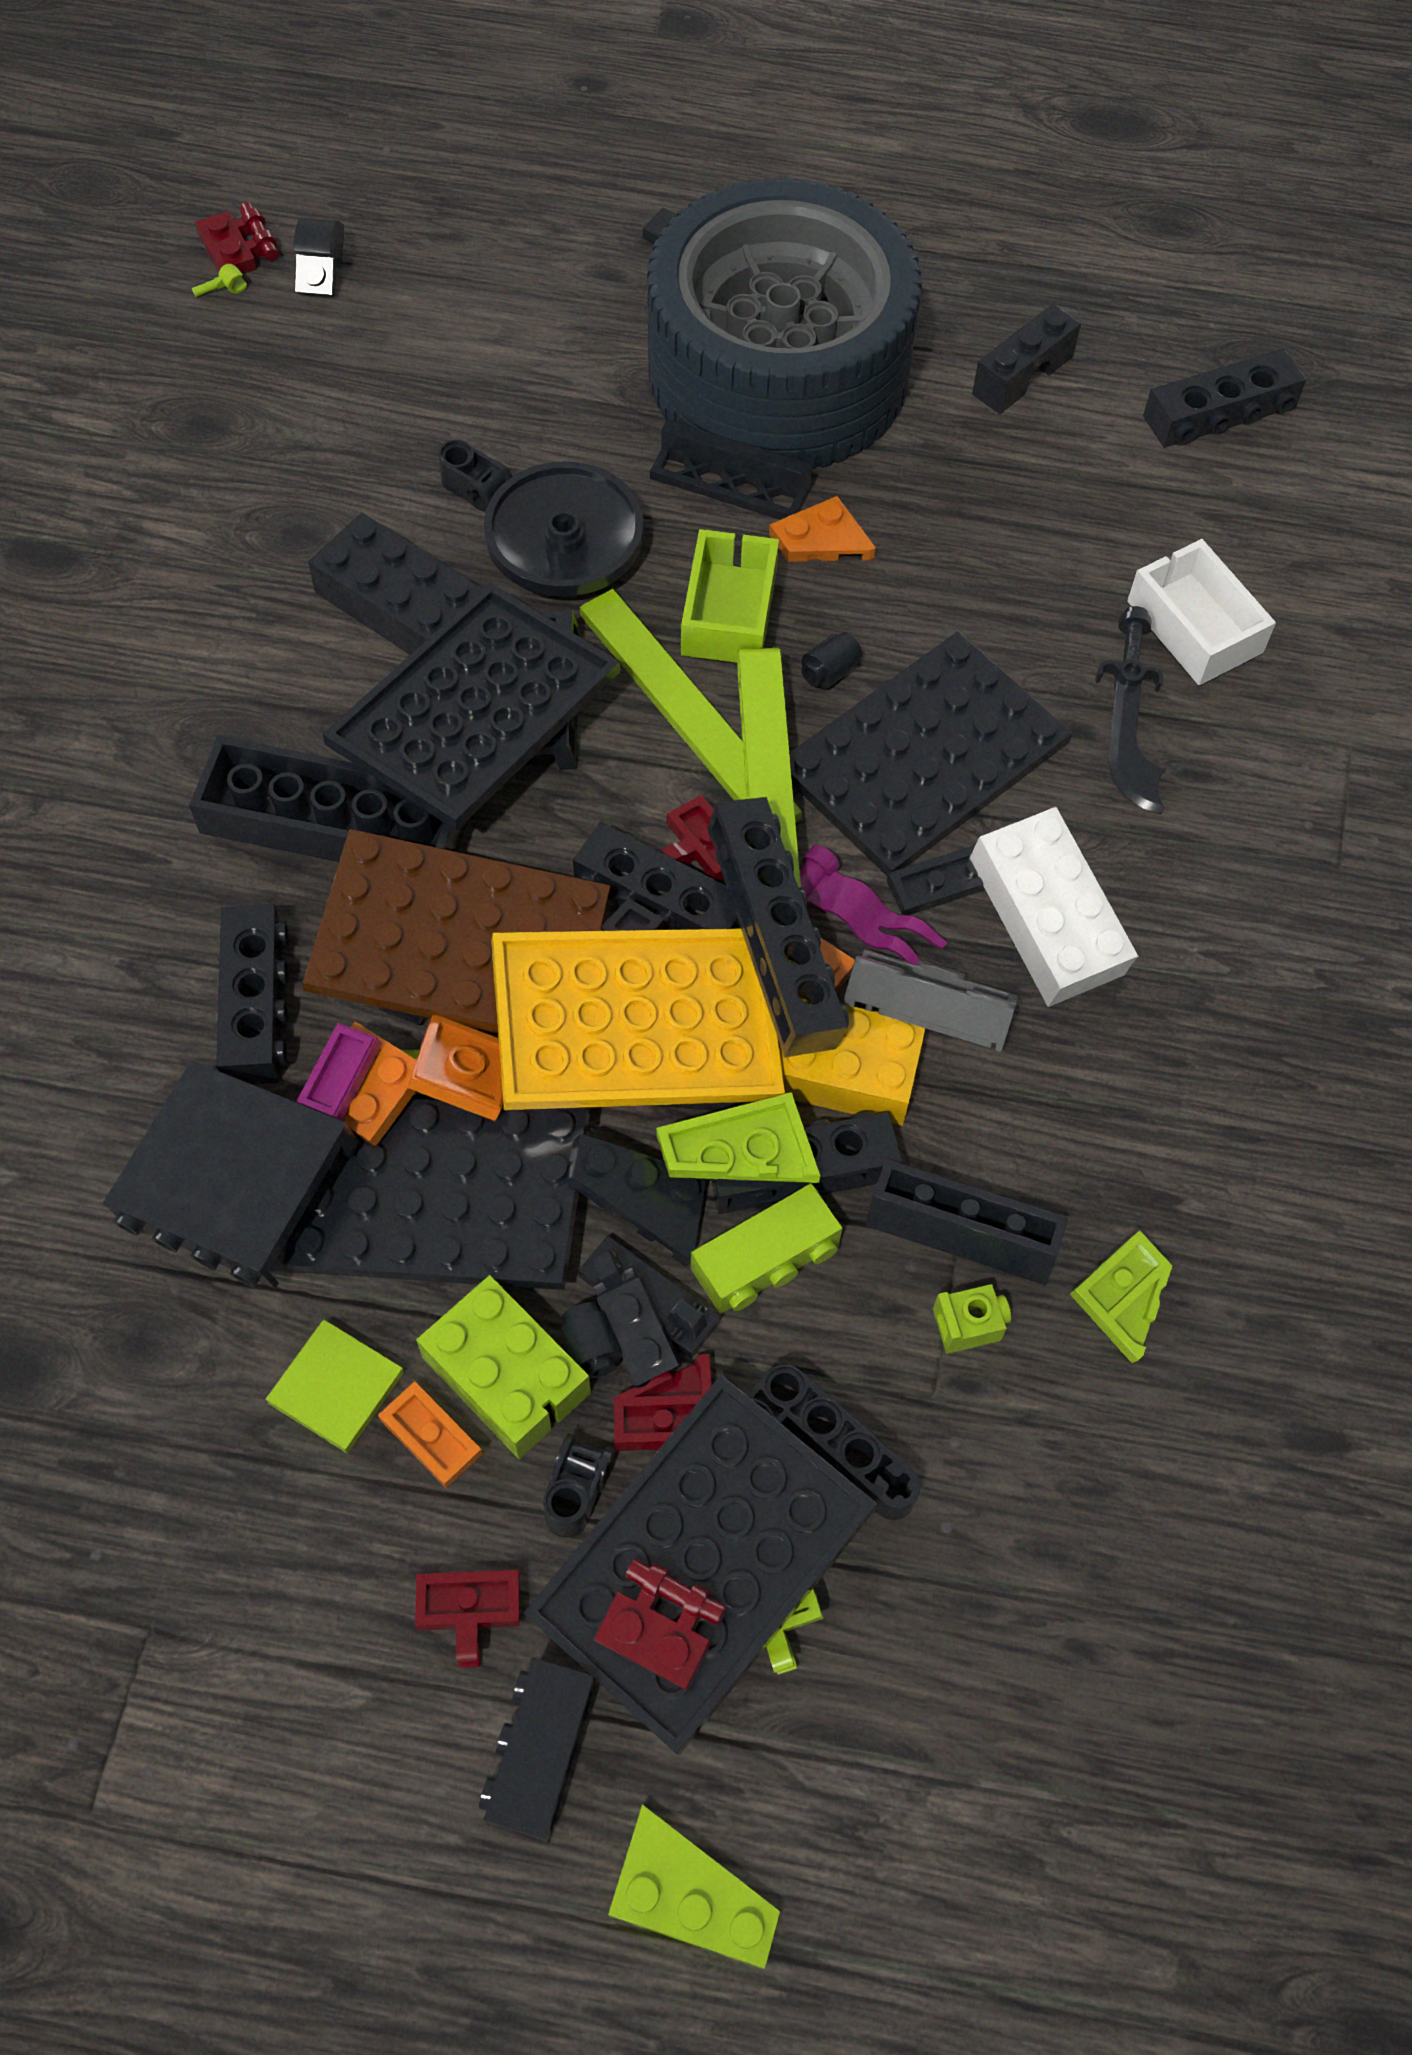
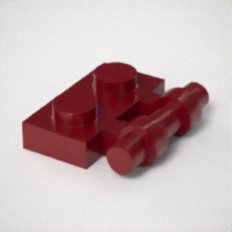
(226, 241)
(653, 1639)

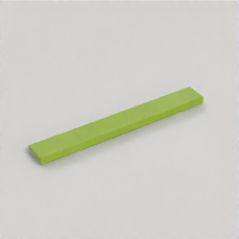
(670, 691)

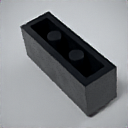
(537, 1750)

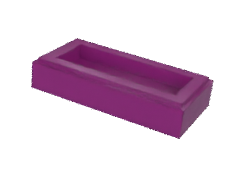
(339, 1071)

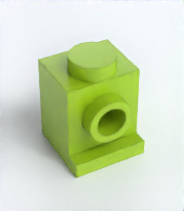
(962, 1330)

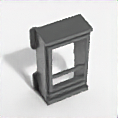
(931, 998)

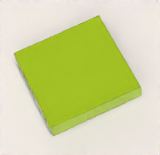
(335, 1386)

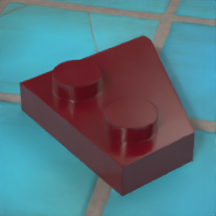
(653, 1412)

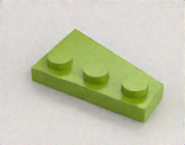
(690, 1896)

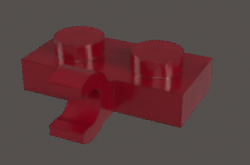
(690, 826)
(466, 1604)

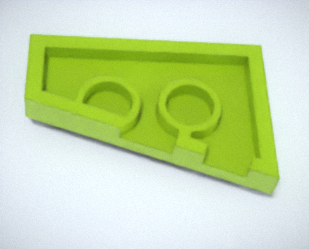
(741, 1143)

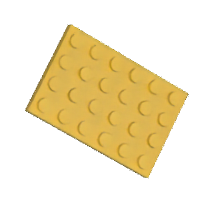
(631, 1019)

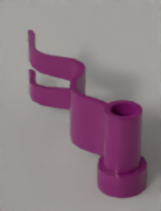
(858, 905)

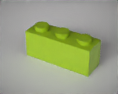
(766, 1250)

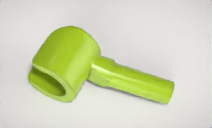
(228, 276)

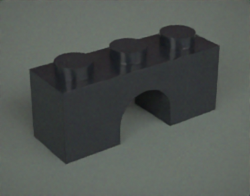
(1041, 343)

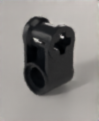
(471, 473)
(579, 1477)

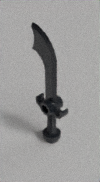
(1130, 770)

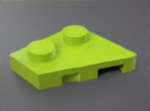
(1126, 1293)

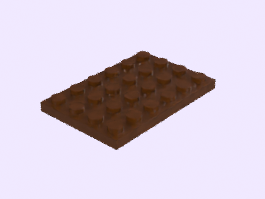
(418, 921)

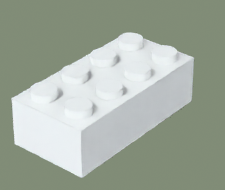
(1052, 906)

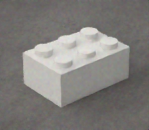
(1201, 611)

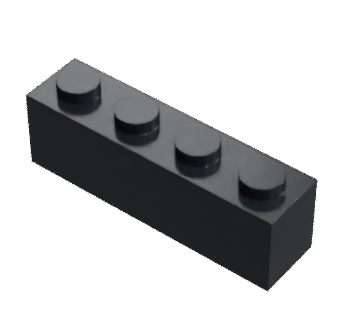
(966, 1222)

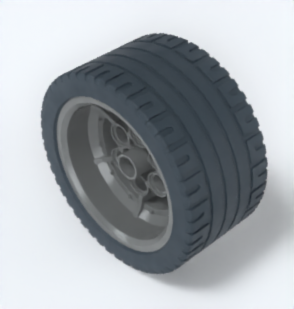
(783, 318)

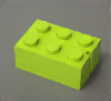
(726, 603)
(504, 1366)

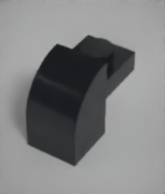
(318, 250)

